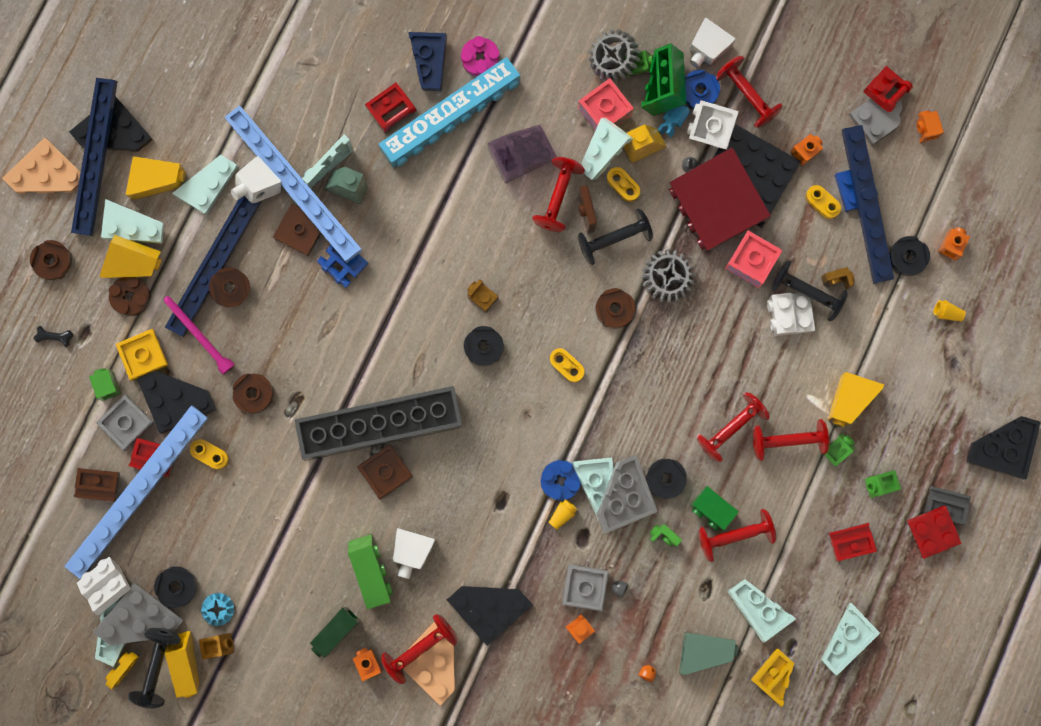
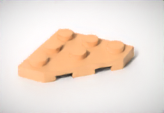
(43, 172)
(434, 668)

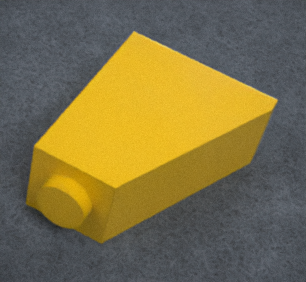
(644, 143)
(153, 177)
(129, 259)
(851, 398)
(183, 666)

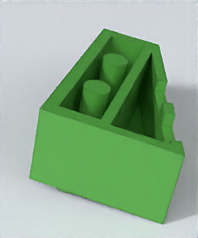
(369, 571)

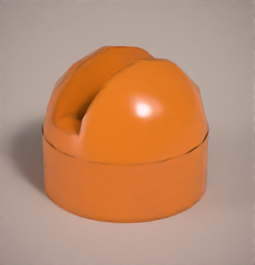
(647, 673)

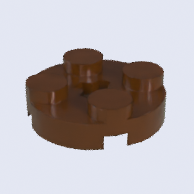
(57, 269)
(236, 278)
(118, 292)
(620, 298)
(264, 393)

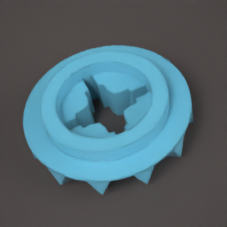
(222, 601)

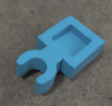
(673, 118)

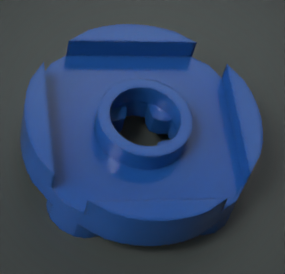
(706, 81)
(554, 490)

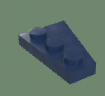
(429, 55)

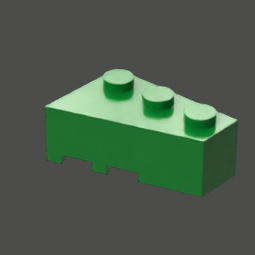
(667, 81)

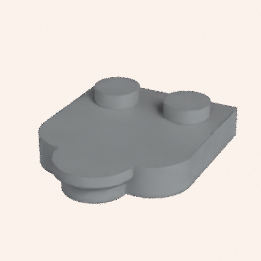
(875, 120)

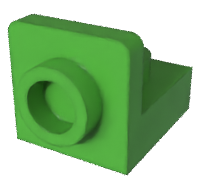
(644, 63)
(840, 449)
(882, 484)
(669, 536)

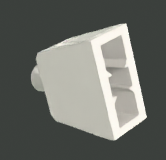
(710, 44)
(256, 182)
(411, 551)

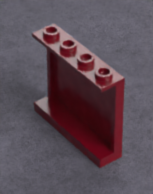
(719, 200)

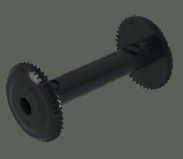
(642, 225)
(810, 291)
(146, 697)

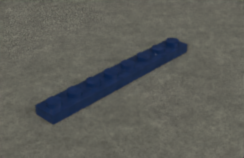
(94, 157)
(867, 204)
(214, 260)

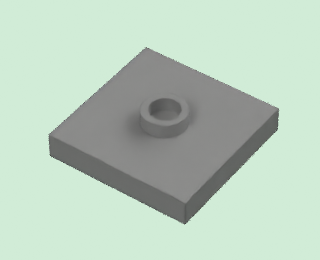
(124, 422)
(585, 587)

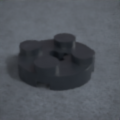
(914, 246)
(475, 338)
(677, 479)
(165, 592)

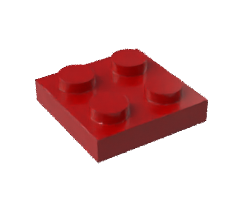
(934, 532)

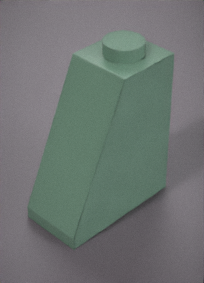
(347, 184)
(704, 652)

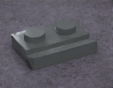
(955, 502)

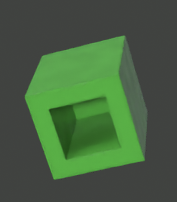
(104, 384)

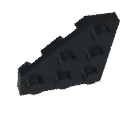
(124, 131)
(171, 398)
(1007, 448)
(489, 609)

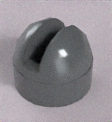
(685, 164)
(619, 588)

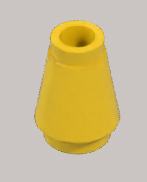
(948, 311)
(563, 514)

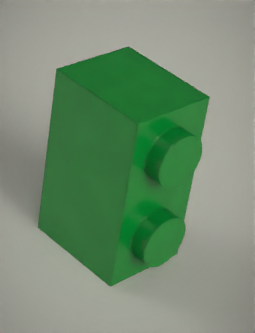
(714, 509)

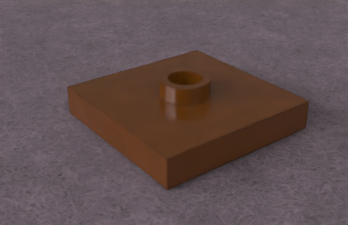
(586, 209)
(297, 231)
(385, 471)

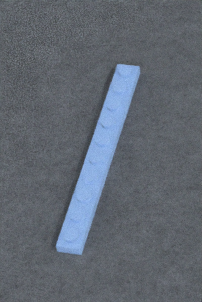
(294, 184)
(136, 492)

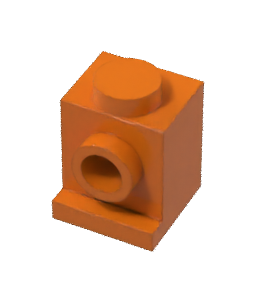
(929, 126)
(804, 154)
(950, 247)
(580, 629)
(374, 667)

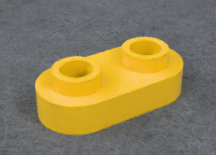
(624, 184)
(821, 203)
(568, 364)
(208, 454)
(126, 662)

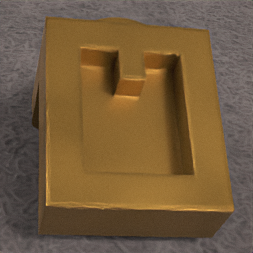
(835, 277)
(481, 295)
(216, 646)

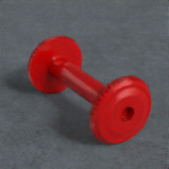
(731, 70)
(568, 167)
(733, 426)
(821, 437)
(743, 533)
(392, 666)

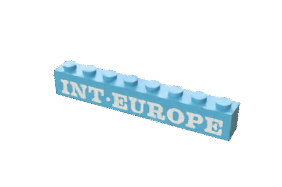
(450, 112)

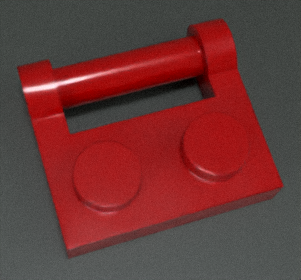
(883, 84)
(387, 102)

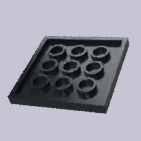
(765, 165)

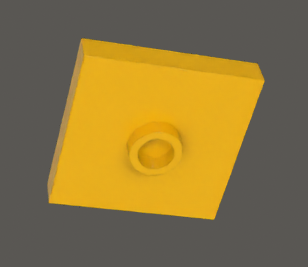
(141, 354)

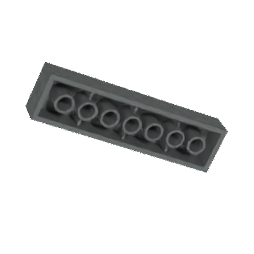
(378, 423)

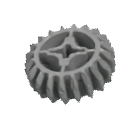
(601, 65)
(661, 274)

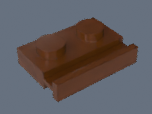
(96, 484)

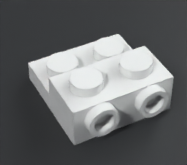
(712, 124)
(790, 314)
(103, 585)

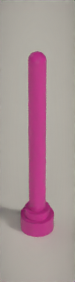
(223, 363)

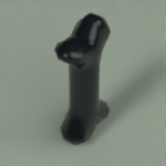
(62, 337)

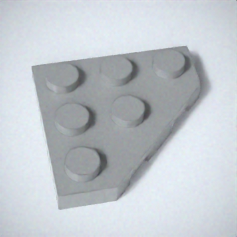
(626, 496)
(133, 616)

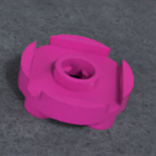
(476, 46)

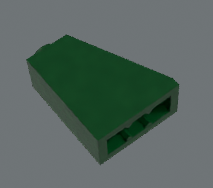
(334, 632)

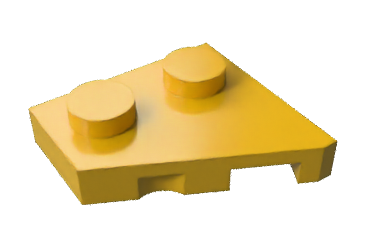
(774, 676)

